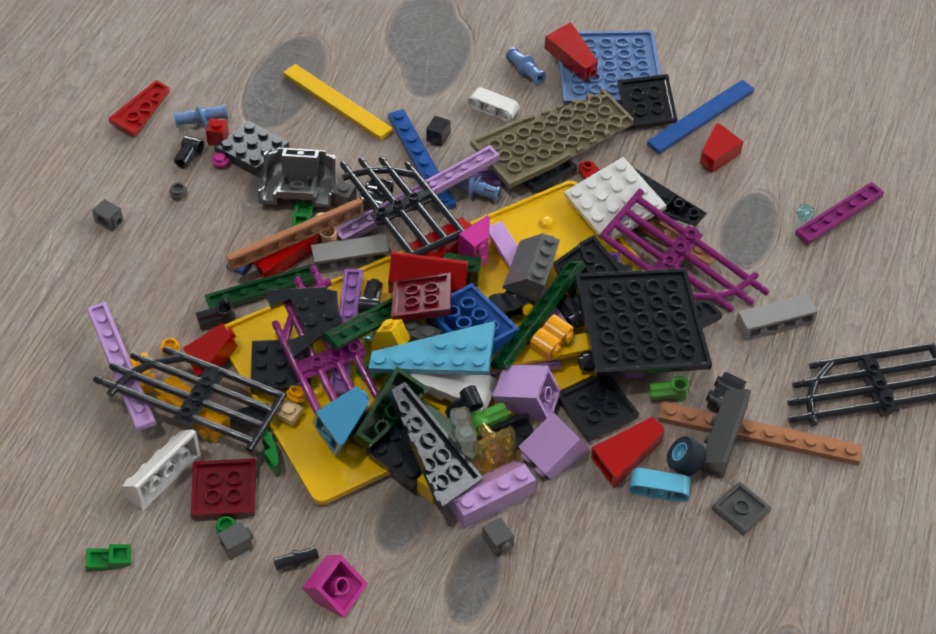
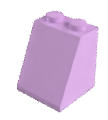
(528, 391)
(553, 447)

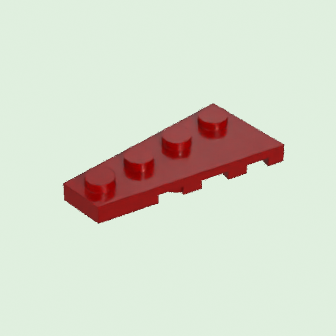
(138, 111)

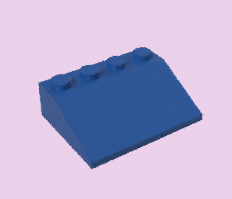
(471, 309)

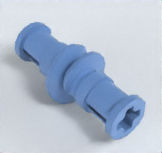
(526, 65)
(200, 115)
(476, 186)

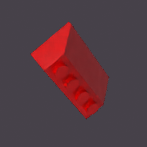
(411, 265)

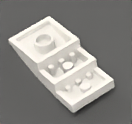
(449, 386)

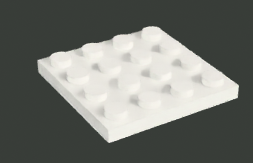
(607, 192)

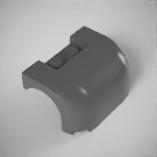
(298, 175)

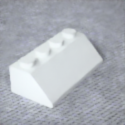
(162, 469)

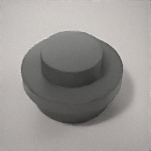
(178, 190)

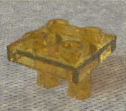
(494, 448)

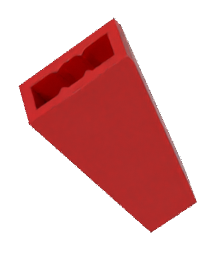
(572, 51)
(452, 247)
(285, 258)
(626, 450)

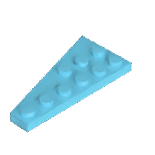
(450, 353)

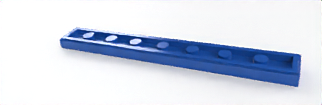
(700, 117)

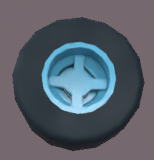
(686, 456)

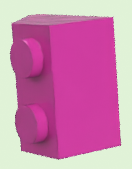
(475, 240)
(335, 585)

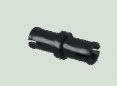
(296, 558)

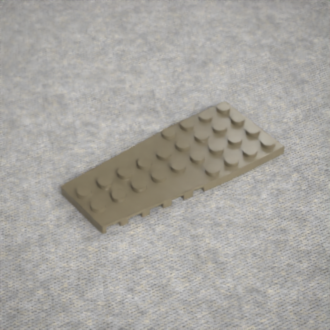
(550, 139)

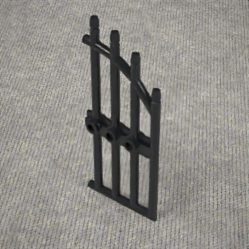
(401, 207)
(875, 381)
(198, 396)

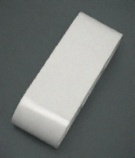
(493, 104)

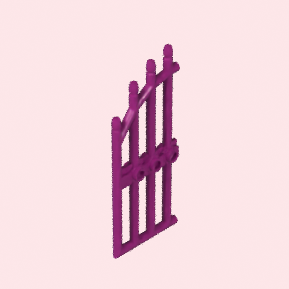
(678, 251)
(320, 363)

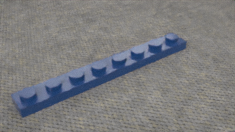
(417, 152)

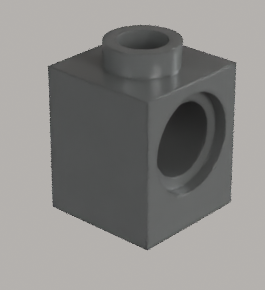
(107, 215)

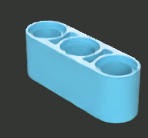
(660, 485)

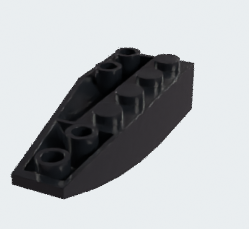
(676, 206)

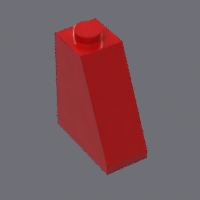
(720, 148)
(213, 347)

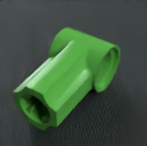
(669, 389)
(491, 416)

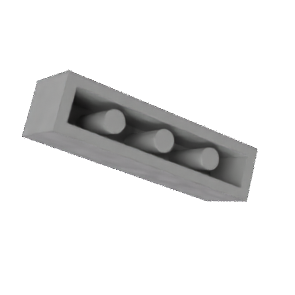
(349, 253)
(776, 317)

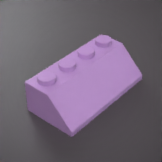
(493, 493)

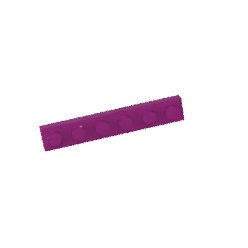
(839, 213)

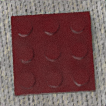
(422, 297)
(223, 488)

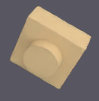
(289, 412)

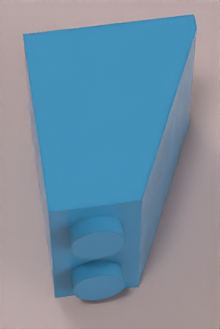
(340, 417)

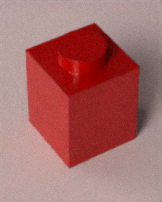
(216, 131)

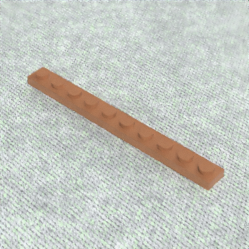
(766, 434)

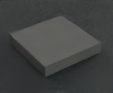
(741, 508)

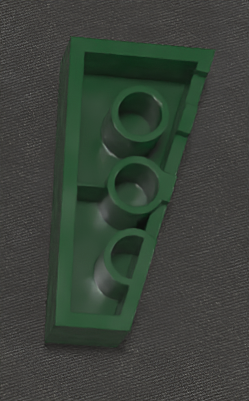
(381, 413)

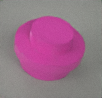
(220, 161)

